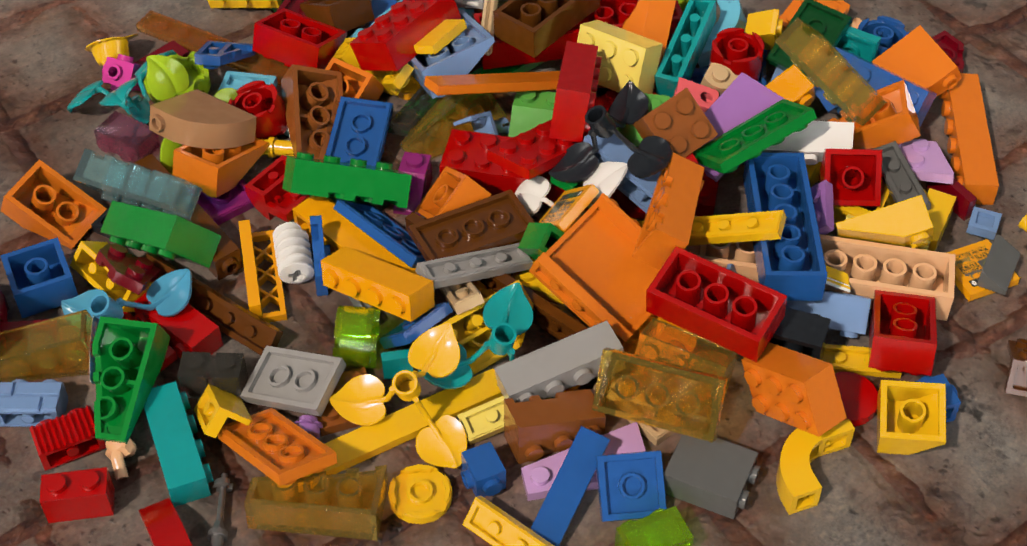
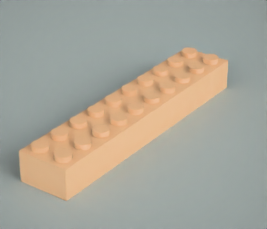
(868, 266)

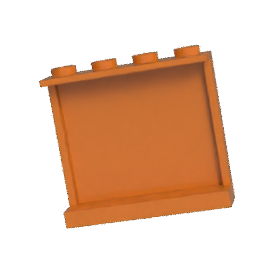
(595, 269)

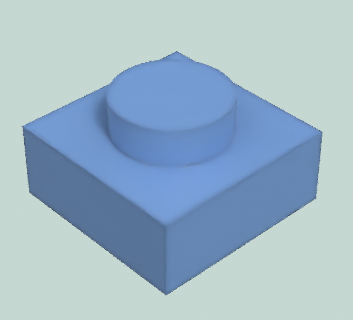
(983, 223)

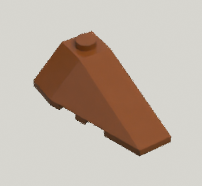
(311, 107)

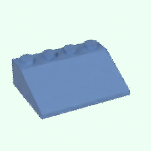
(456, 57)

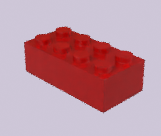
(392, 37)
(575, 91)
(716, 303)

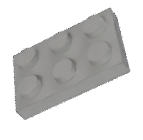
(293, 380)

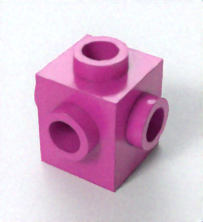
(119, 70)

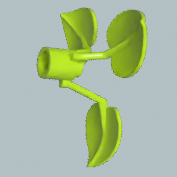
(164, 81)

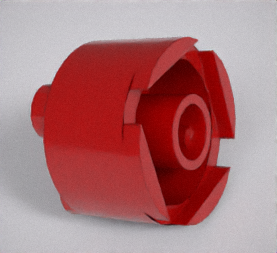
(738, 51)
(265, 104)

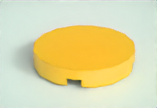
(420, 494)

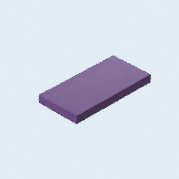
(736, 105)

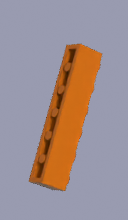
(970, 139)

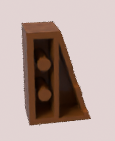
(550, 424)

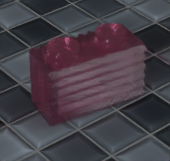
(126, 137)

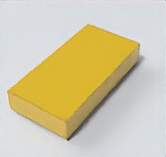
(440, 36)

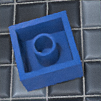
(39, 277)

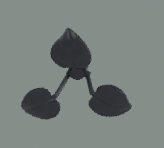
(627, 108)

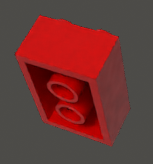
(296, 39)
(902, 333)

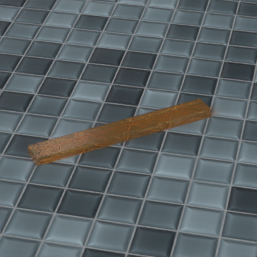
(193, 39)

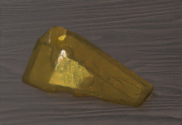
(434, 129)

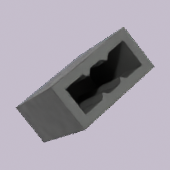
(711, 474)

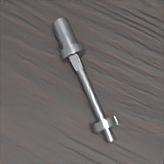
(217, 534)

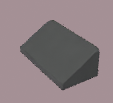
(999, 266)

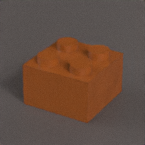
(679, 123)

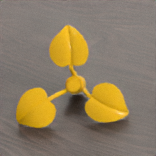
(363, 397)

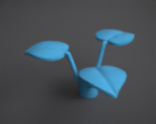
(167, 294)

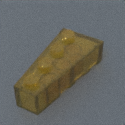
(830, 72)
(47, 349)
(321, 504)

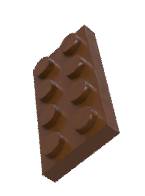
(472, 227)

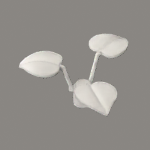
(606, 179)

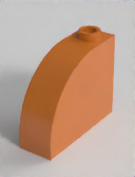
(921, 61)

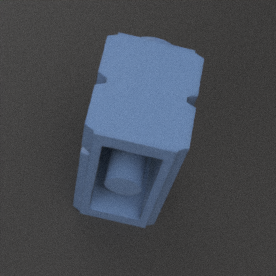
(31, 402)

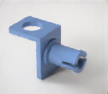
(485, 124)

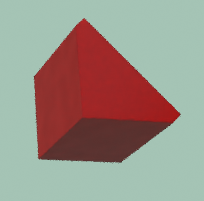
(853, 176)

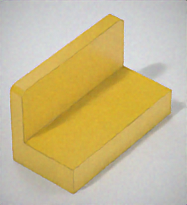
(218, 405)

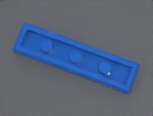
(569, 486)

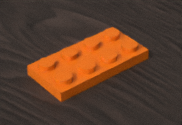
(277, 447)

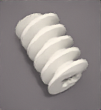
(293, 253)

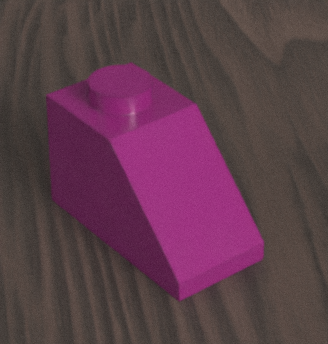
(421, 170)

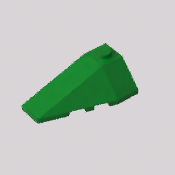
(126, 368)

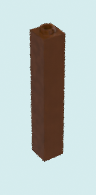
(227, 256)

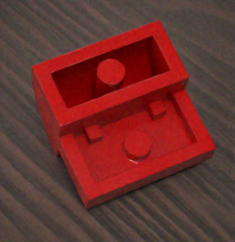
(267, 193)

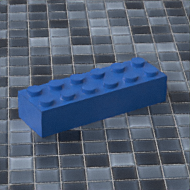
(796, 260)

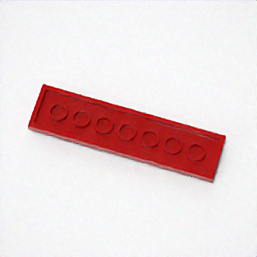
(533, 150)

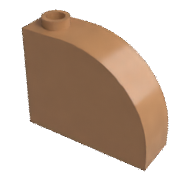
(202, 121)

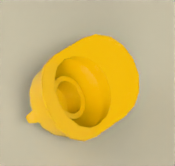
(109, 47)

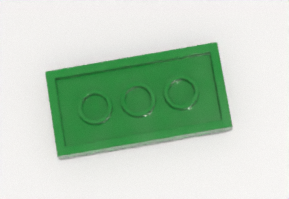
(754, 136)

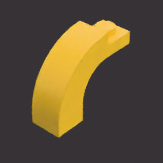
(391, 80)
(794, 478)

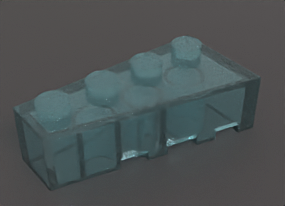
(137, 185)

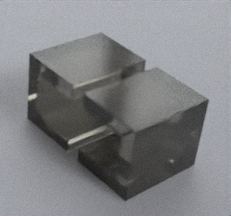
(225, 369)

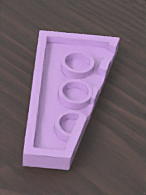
(541, 474)

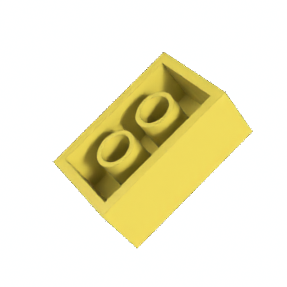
(623, 55)

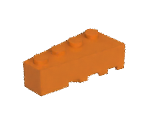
(670, 212)

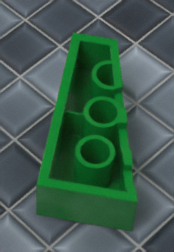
(346, 180)
(160, 234)

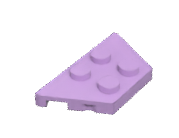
(927, 161)

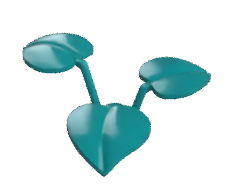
(136, 106)
(507, 315)

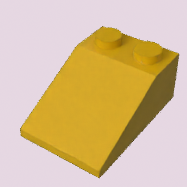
(897, 224)

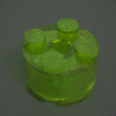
(357, 335)

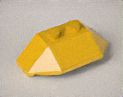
(473, 332)

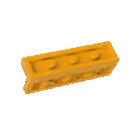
(251, 272)

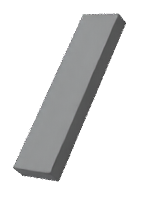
(474, 265)

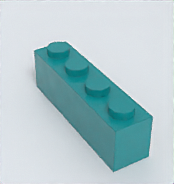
(686, 45)
(175, 444)

